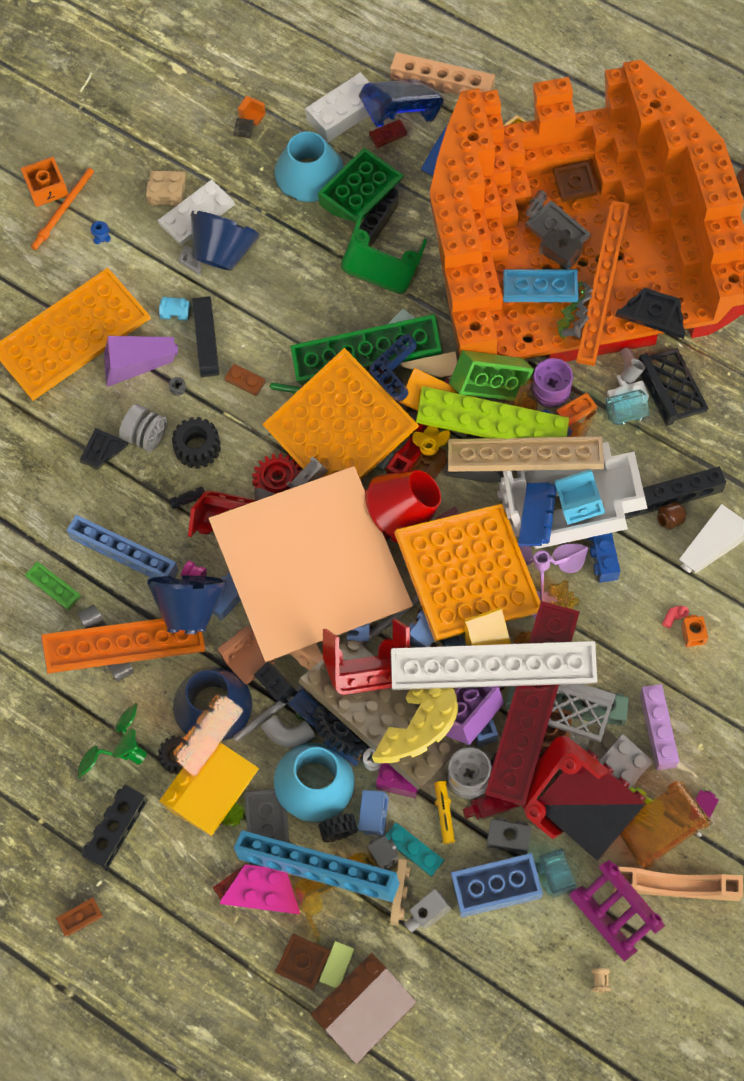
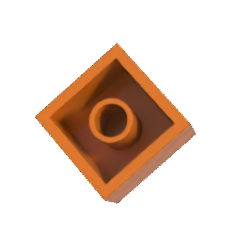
(44, 181)

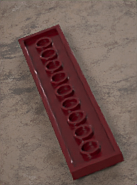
(529, 714)

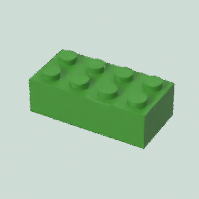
(489, 375)

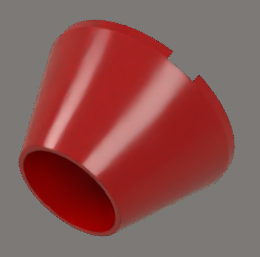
(402, 500)

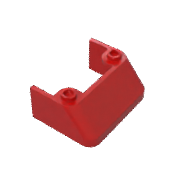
(210, 505)
(363, 673)
(562, 755)

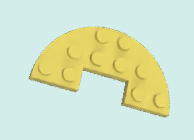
(430, 724)

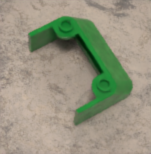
(378, 266)

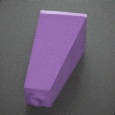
(136, 355)

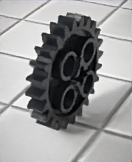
(338, 733)

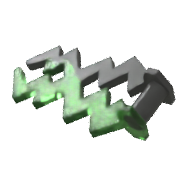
(563, 323)

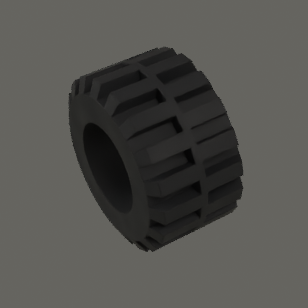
(196, 429)

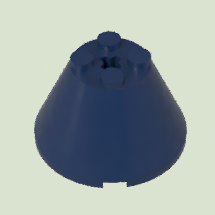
(186, 601)

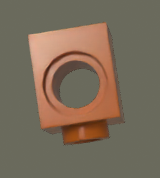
(690, 637)

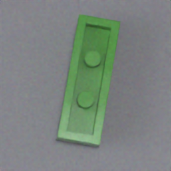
(52, 586)

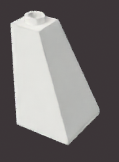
(717, 538)

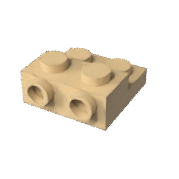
(166, 187)

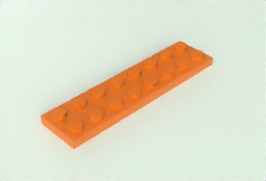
(116, 645)

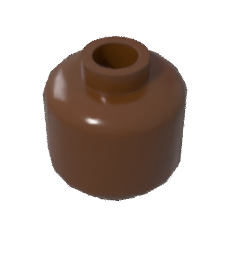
(671, 515)

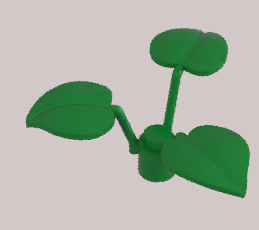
(125, 749)

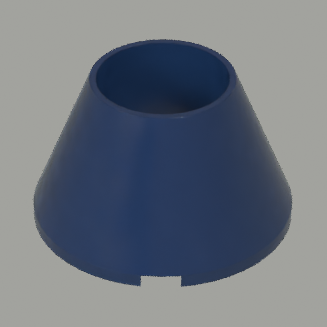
(220, 240)
(238, 692)

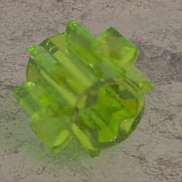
(233, 816)

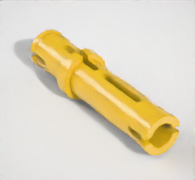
(441, 788)

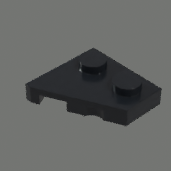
(101, 448)

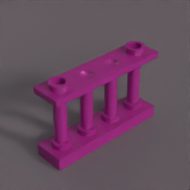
(603, 923)

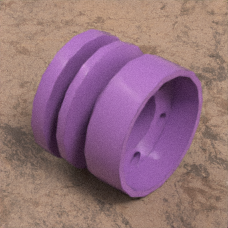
(552, 382)

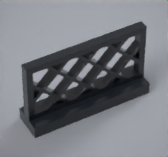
(657, 387)

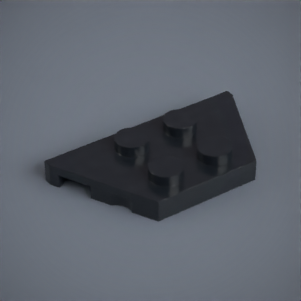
(654, 311)

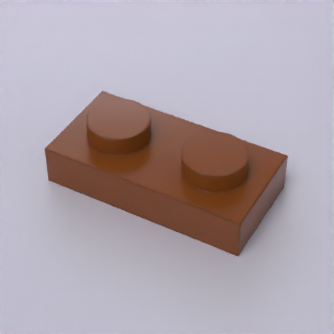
(245, 380)
(79, 917)

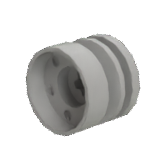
(143, 428)
(476, 765)

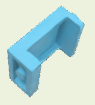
(579, 497)

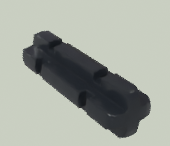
(186, 498)

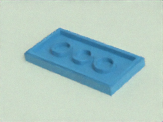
(540, 286)

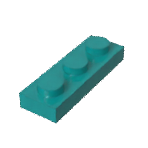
(415, 850)

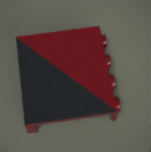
(592, 808)

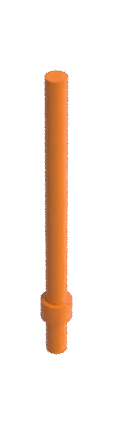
(43, 234)

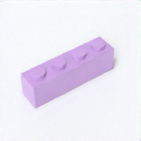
(659, 727)

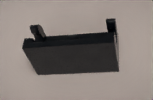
(275, 682)

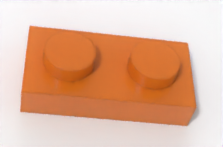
(577, 408)

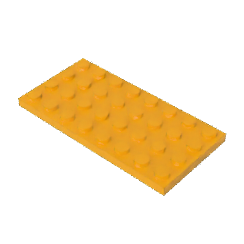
(70, 333)

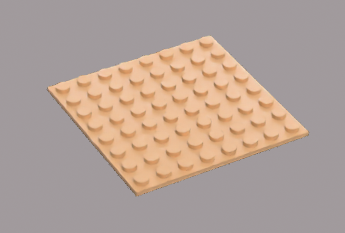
(309, 563)

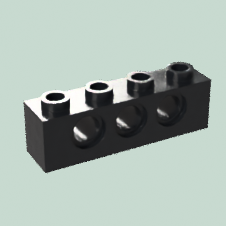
(103, 857)

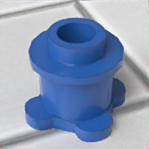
(100, 231)

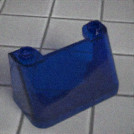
(400, 96)

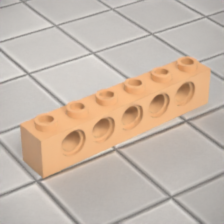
(440, 75)

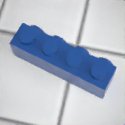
(605, 557)

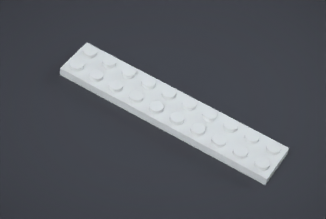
(494, 665)

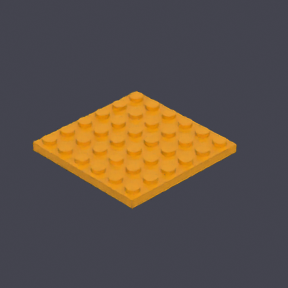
(341, 419)
(466, 569)

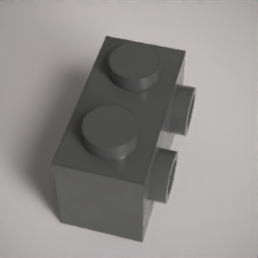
(383, 853)

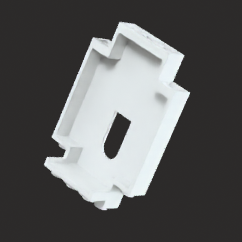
(616, 483)

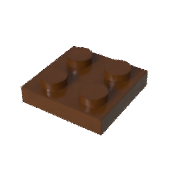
(575, 181)
(302, 961)

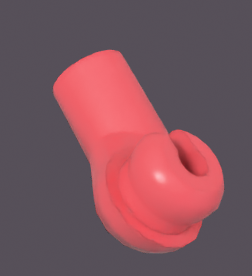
(673, 614)

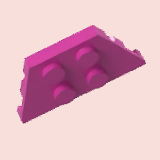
(262, 889)

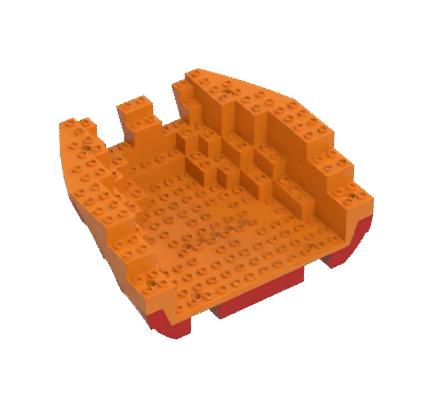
(642, 151)

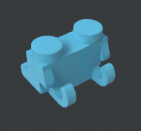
(174, 307)

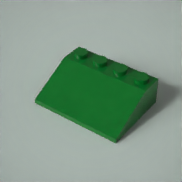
(358, 186)

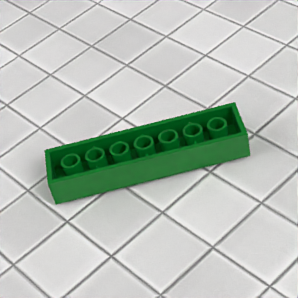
(367, 345)

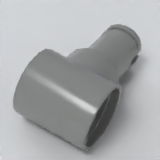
(632, 366)

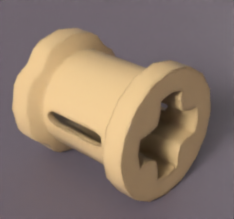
(601, 980)

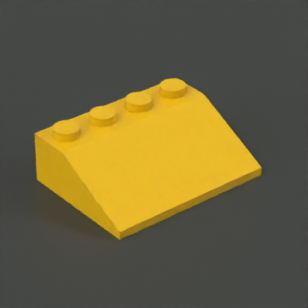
(211, 793)

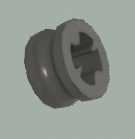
(172, 384)

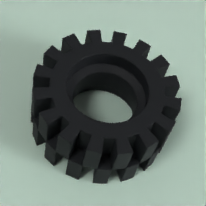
(165, 750)
(338, 827)

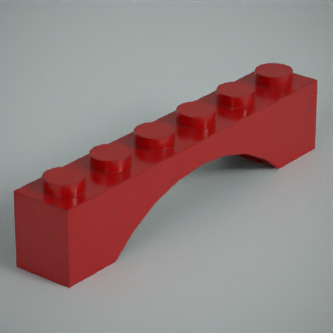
(408, 454)

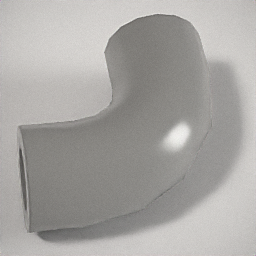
(287, 736)

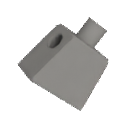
(436, 907)

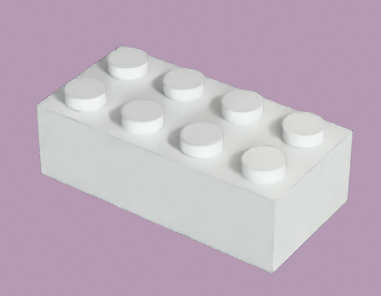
(338, 109)

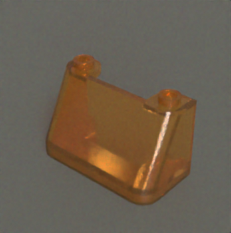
(664, 824)

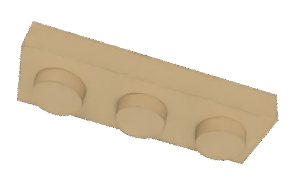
(397, 911)

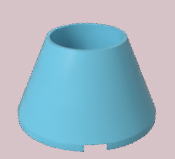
(306, 179)
(309, 803)

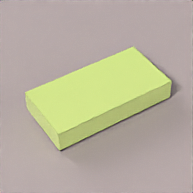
(337, 965)

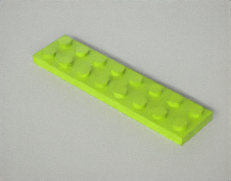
(486, 417)

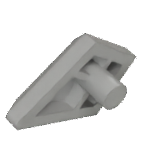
(187, 259)

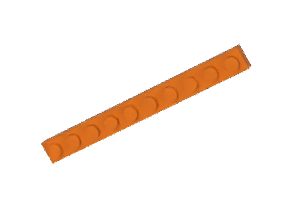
(602, 283)

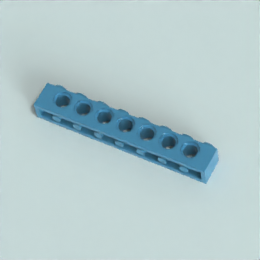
(317, 866)

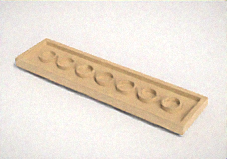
(525, 454)

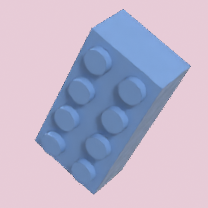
(496, 885)

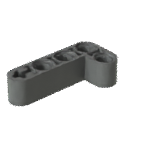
(92, 618)

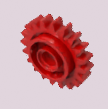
(272, 468)

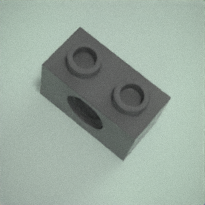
(518, 844)

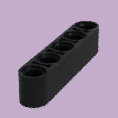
(380, 219)
(205, 336)

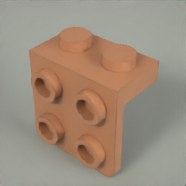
(243, 655)

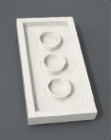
(208, 199)

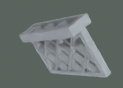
(588, 695)

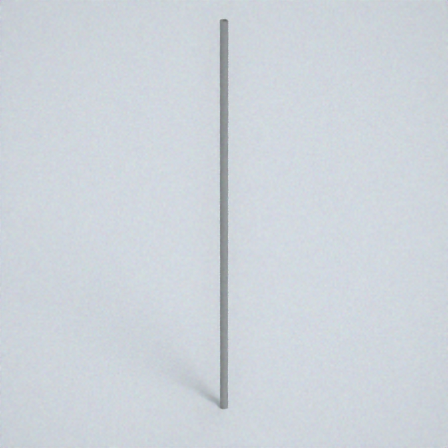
(278, 705)

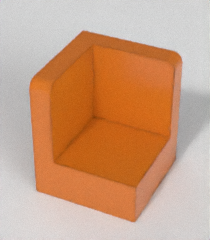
(252, 110)

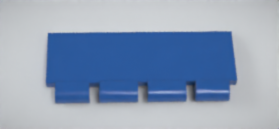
(537, 514)

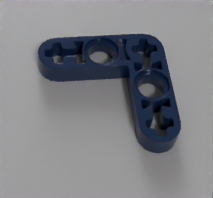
(388, 366)

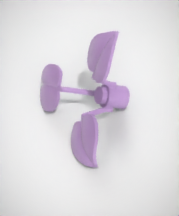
(568, 556)

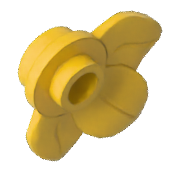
(431, 438)

